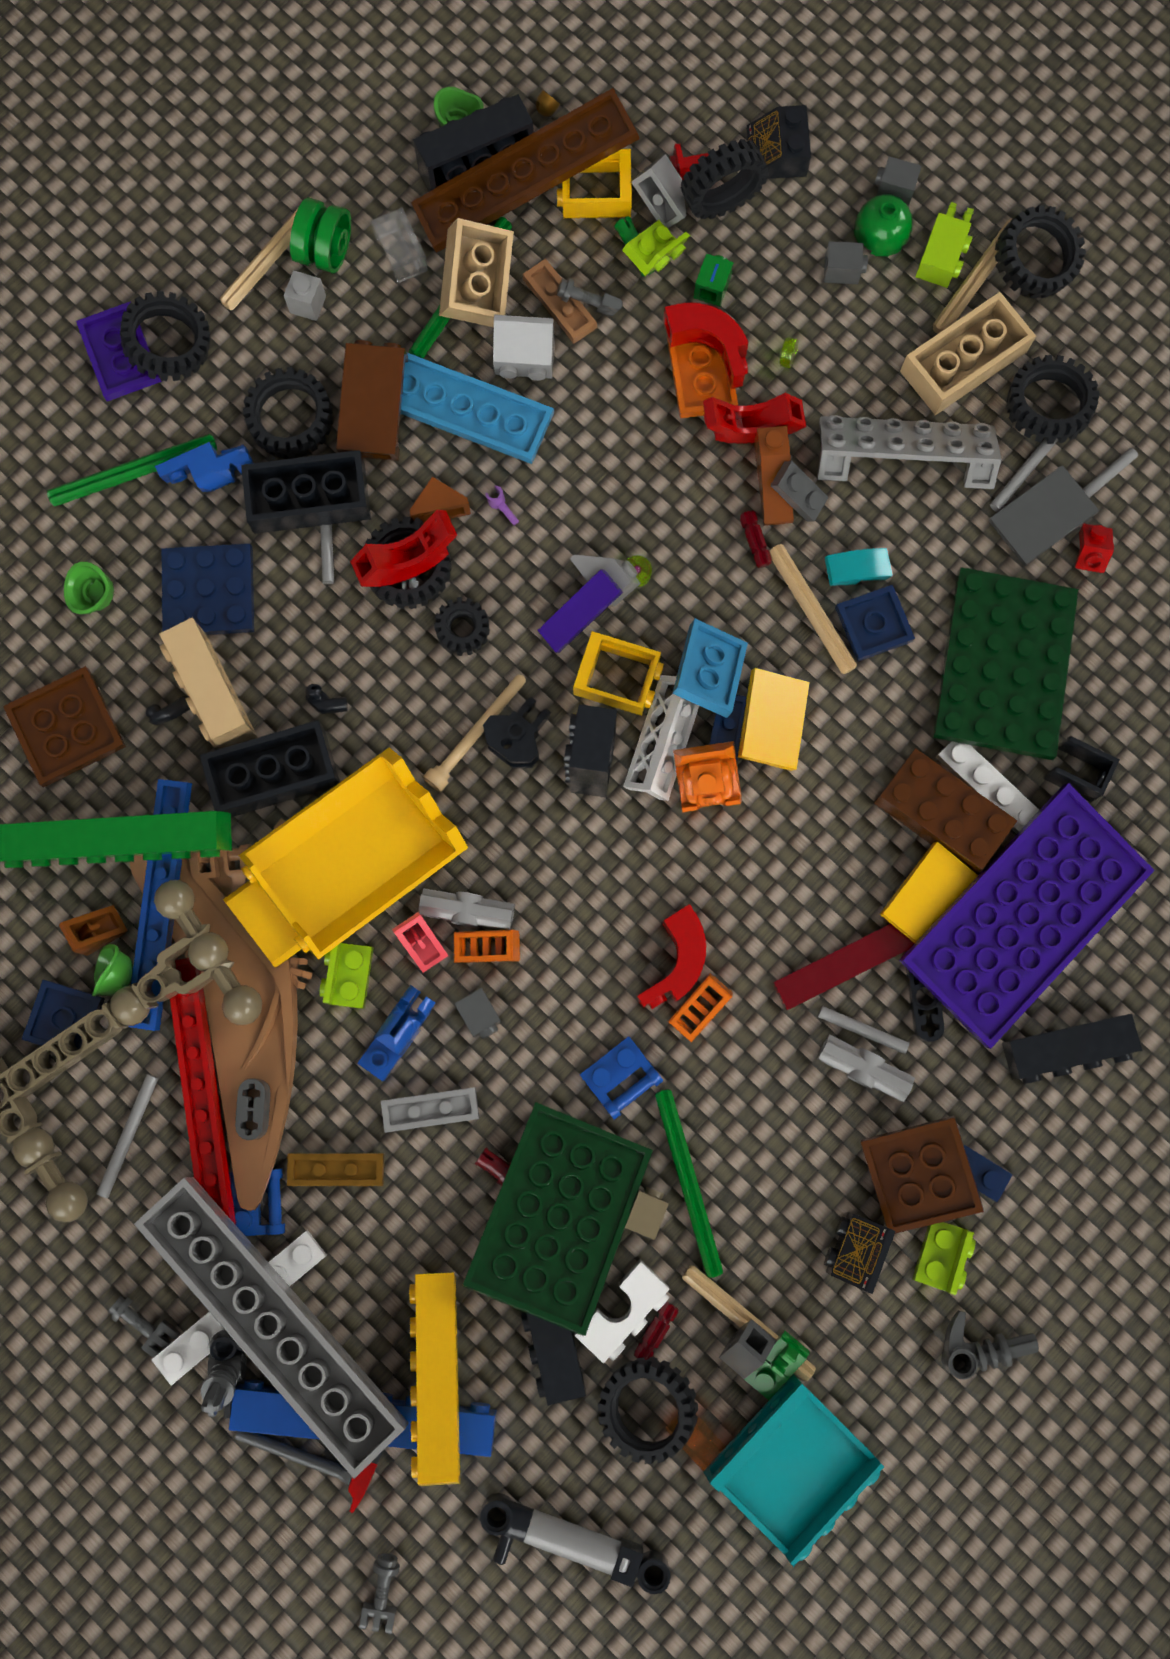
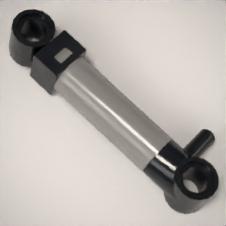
(619, 1559)

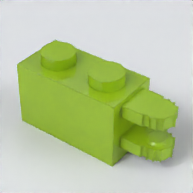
(944, 247)

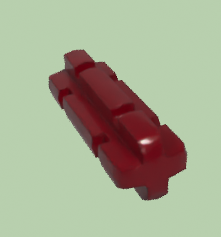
(755, 539)
(656, 1331)

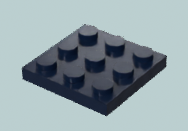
(210, 586)

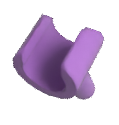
(499, 503)

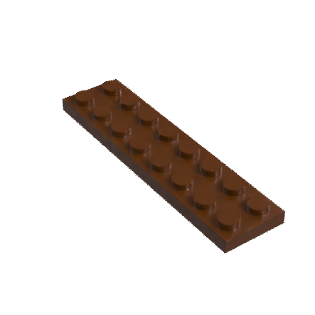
(528, 167)

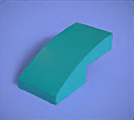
(858, 566)

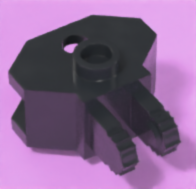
(518, 733)

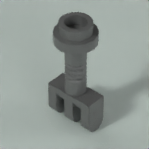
(604, 304)
(154, 1335)
(386, 1567)

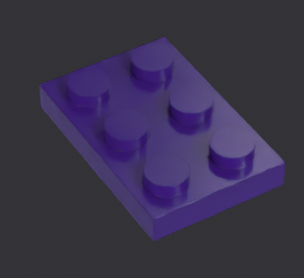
(104, 348)

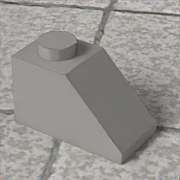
(661, 191)
(621, 572)

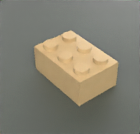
(476, 272)

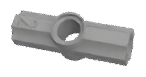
(466, 909)
(866, 1068)

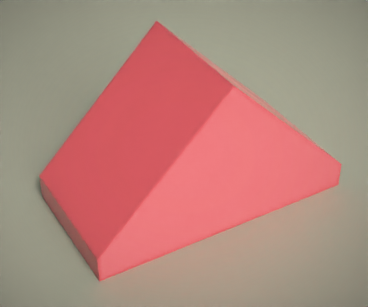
(420, 942)

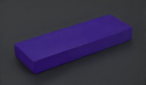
(580, 611)

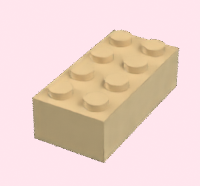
(967, 353)
(206, 684)

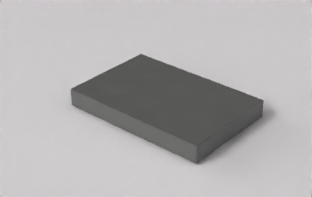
(1043, 515)

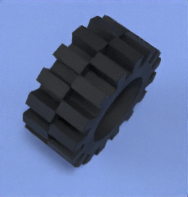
(462, 609)

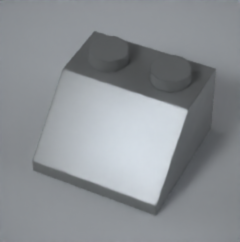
(523, 347)

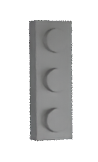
(430, 1109)

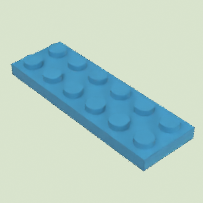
(473, 409)

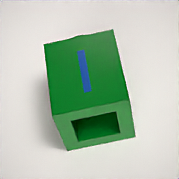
(713, 279)

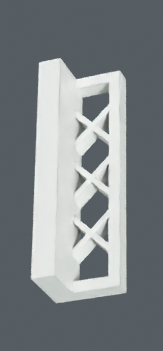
(669, 736)

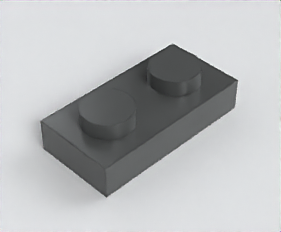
(799, 491)

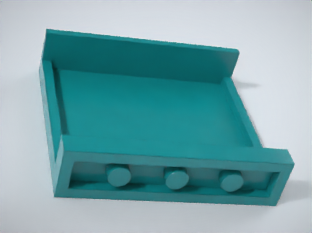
(794, 1470)

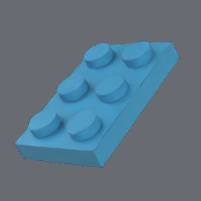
(710, 668)

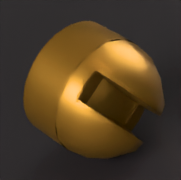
(546, 104)

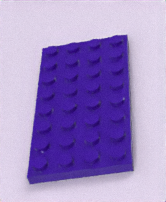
(1027, 915)

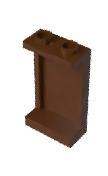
(371, 399)

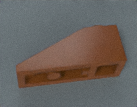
(770, 452)

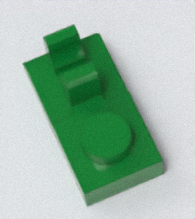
(779, 1366)

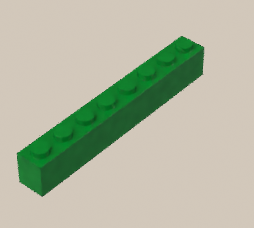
(115, 837)

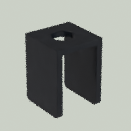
(1090, 755)

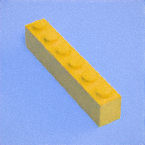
(436, 1380)

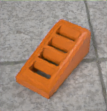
(512, 946)
(725, 993)

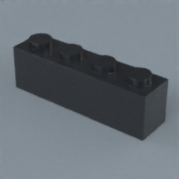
(1072, 1047)
(557, 1360)

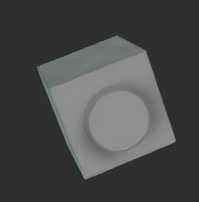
(305, 295)

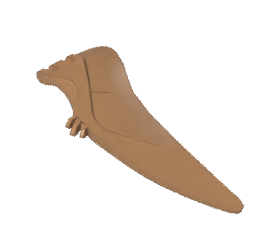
(245, 1051)

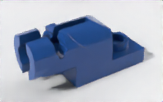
(206, 466)
(396, 1034)

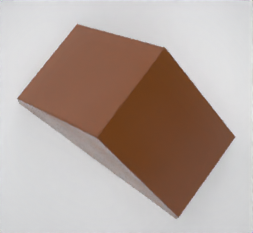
(441, 497)
(93, 930)

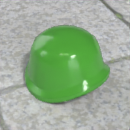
(455, 104)
(87, 588)
(111, 971)

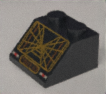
(783, 141)
(859, 1251)

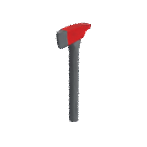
(357, 1486)

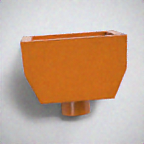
(707, 776)

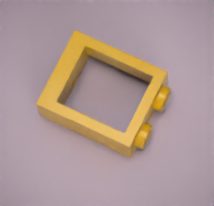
(601, 207)
(624, 649)

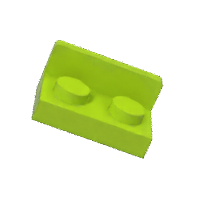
(654, 248)
(347, 976)
(944, 1257)

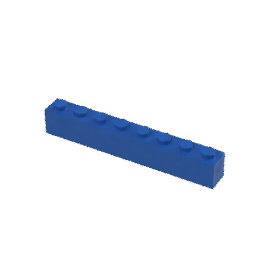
(266, 1411)

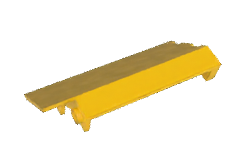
(342, 861)

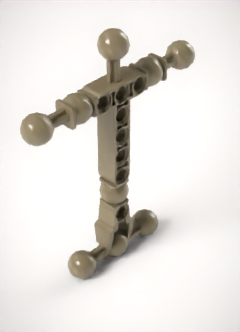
(127, 1008)

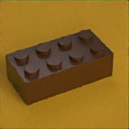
(945, 811)

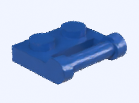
(614, 1069)
(250, 1221)

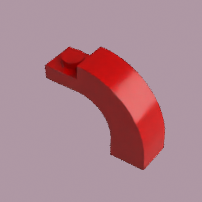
(712, 327)
(740, 423)
(399, 561)
(690, 946)

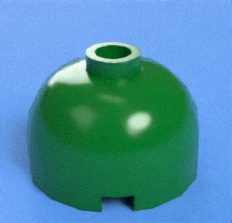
(883, 225)

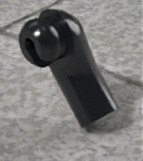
(322, 702)
(172, 711)

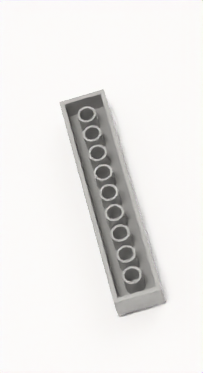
(272, 1325)

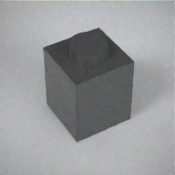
(898, 179)
(844, 262)
(478, 1014)
(747, 1349)

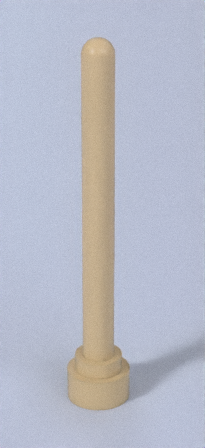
(438, 776)

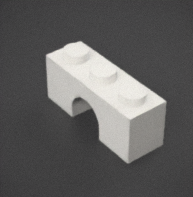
(646, 1293)

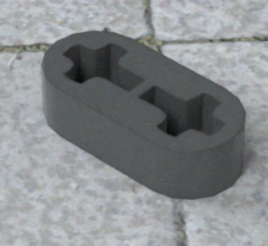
(246, 1109)

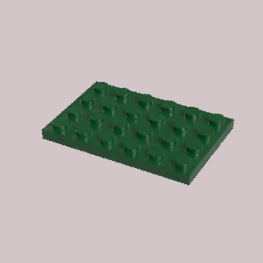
(1006, 664)
(558, 1219)

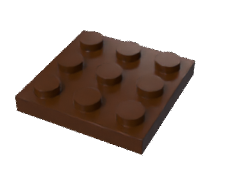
(64, 726)
(922, 1175)

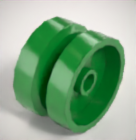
(320, 235)

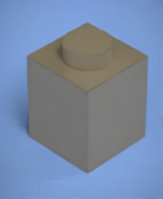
(647, 1213)

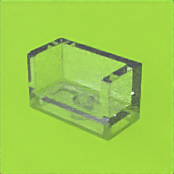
(400, 245)

